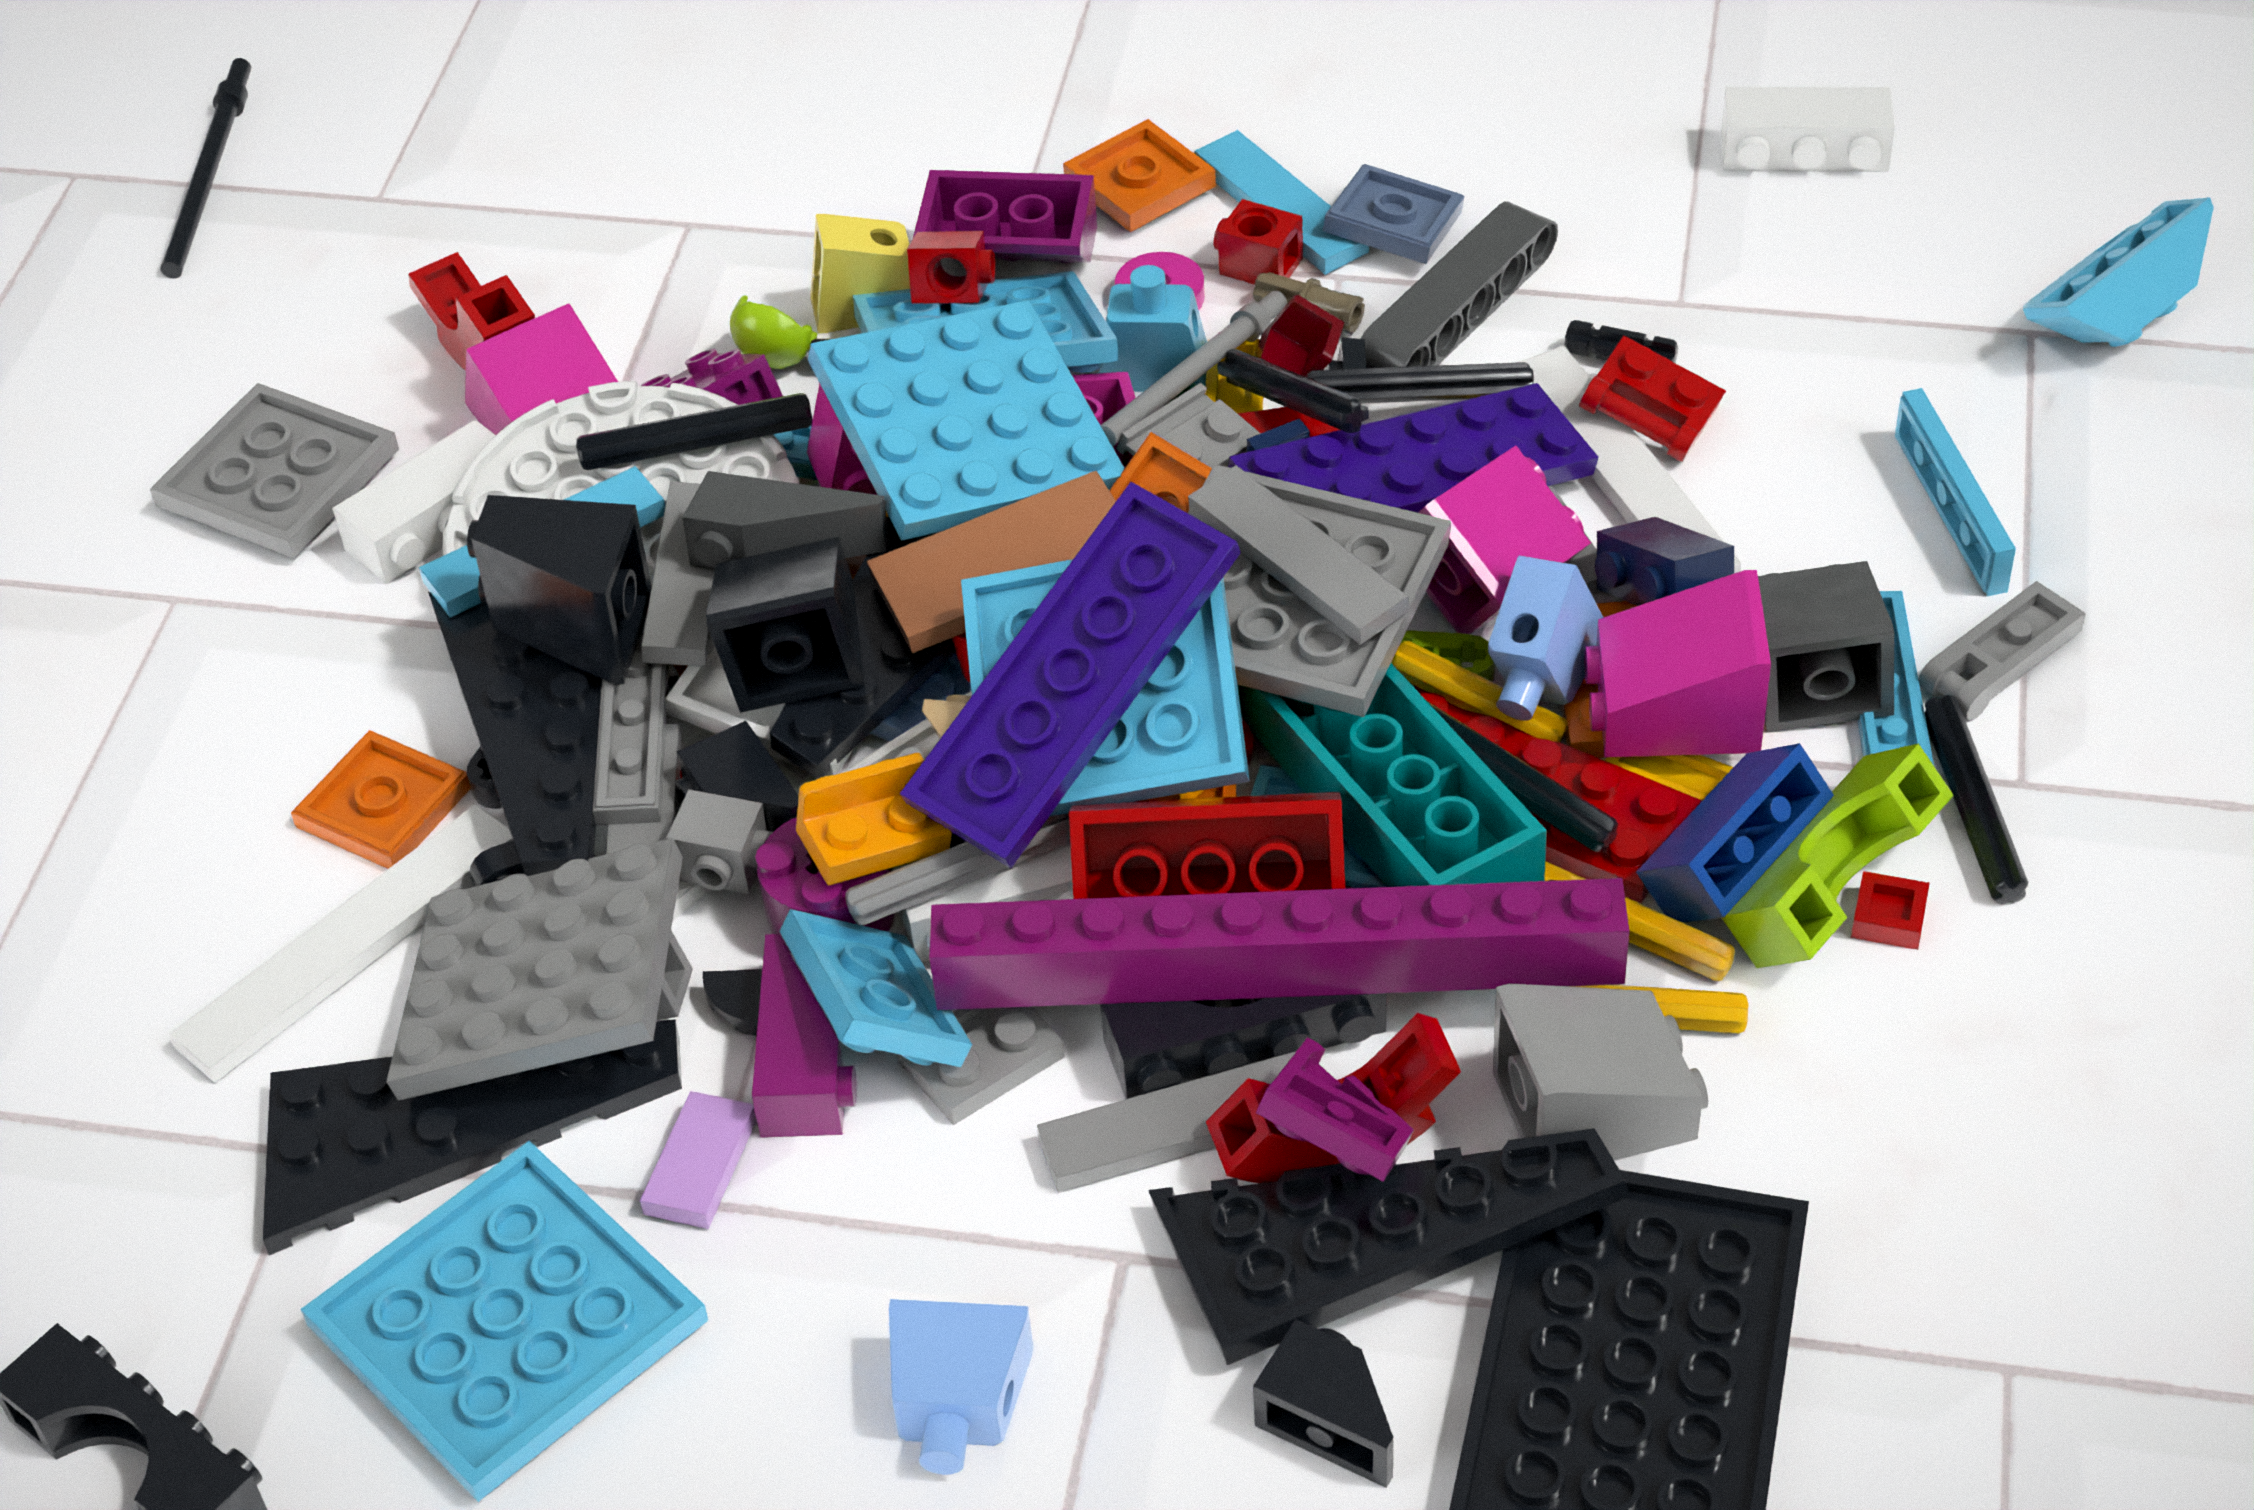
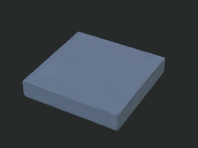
(1394, 213)

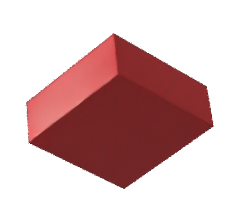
(1890, 910)

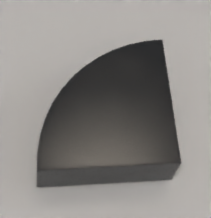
(735, 997)

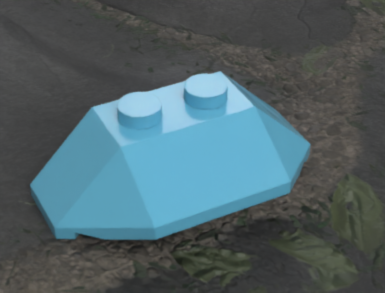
(2129, 277)

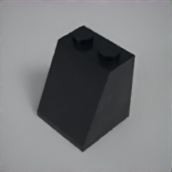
(564, 578)
(786, 624)

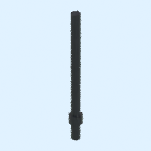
(228, 104)

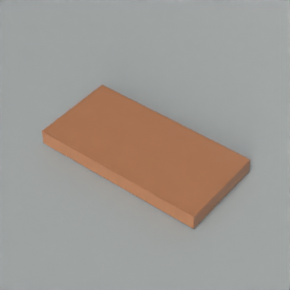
(925, 577)

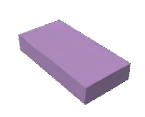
(698, 1160)

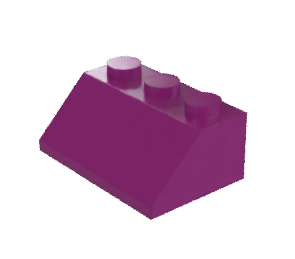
(1019, 212)

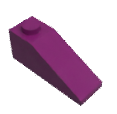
(798, 1058)

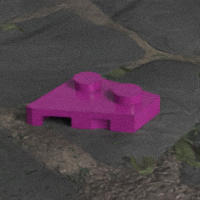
(1335, 1116)

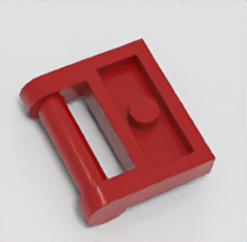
(1653, 397)

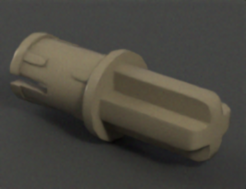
(1341, 305)

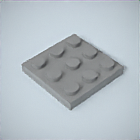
(274, 469)

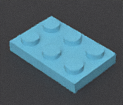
(874, 989)

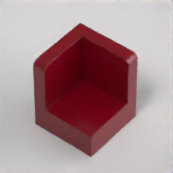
(1300, 337)

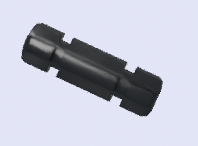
(1583, 338)

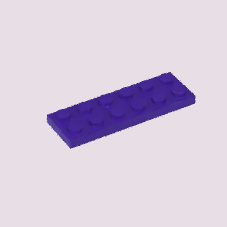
(1429, 451)
(1070, 674)

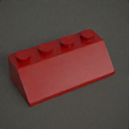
(1207, 846)

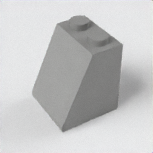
(1596, 1063)

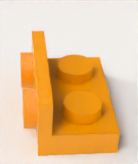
(862, 823)

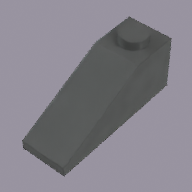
(755, 516)

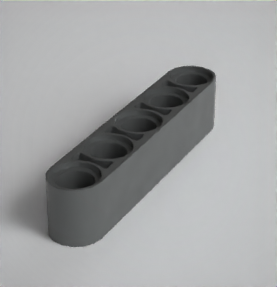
(1461, 289)

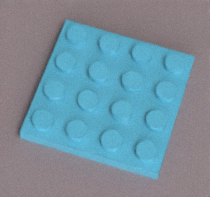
(1057, 298)
(961, 414)
(1178, 730)
(504, 1318)

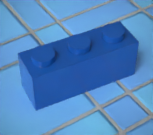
(1735, 834)

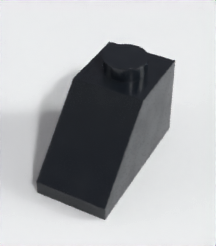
(741, 768)
(1325, 1402)

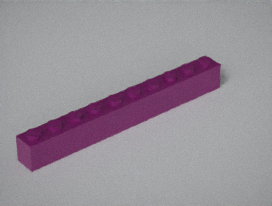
(1278, 944)

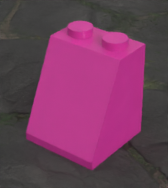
(531, 366)
(1493, 520)
(1683, 672)

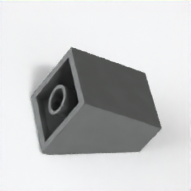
(1826, 646)

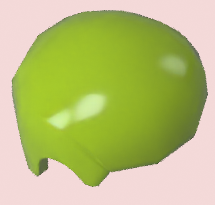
(769, 332)

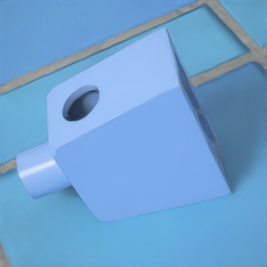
(1542, 635)
(956, 1375)

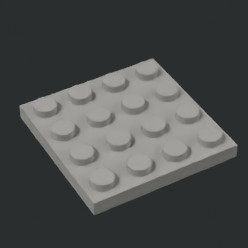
(1290, 646)
(538, 970)

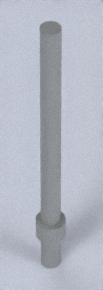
(1244, 325)

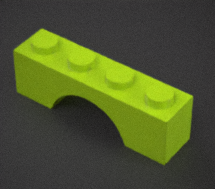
(1872, 810)

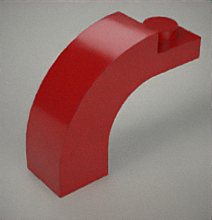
(465, 309)
(1401, 1075)

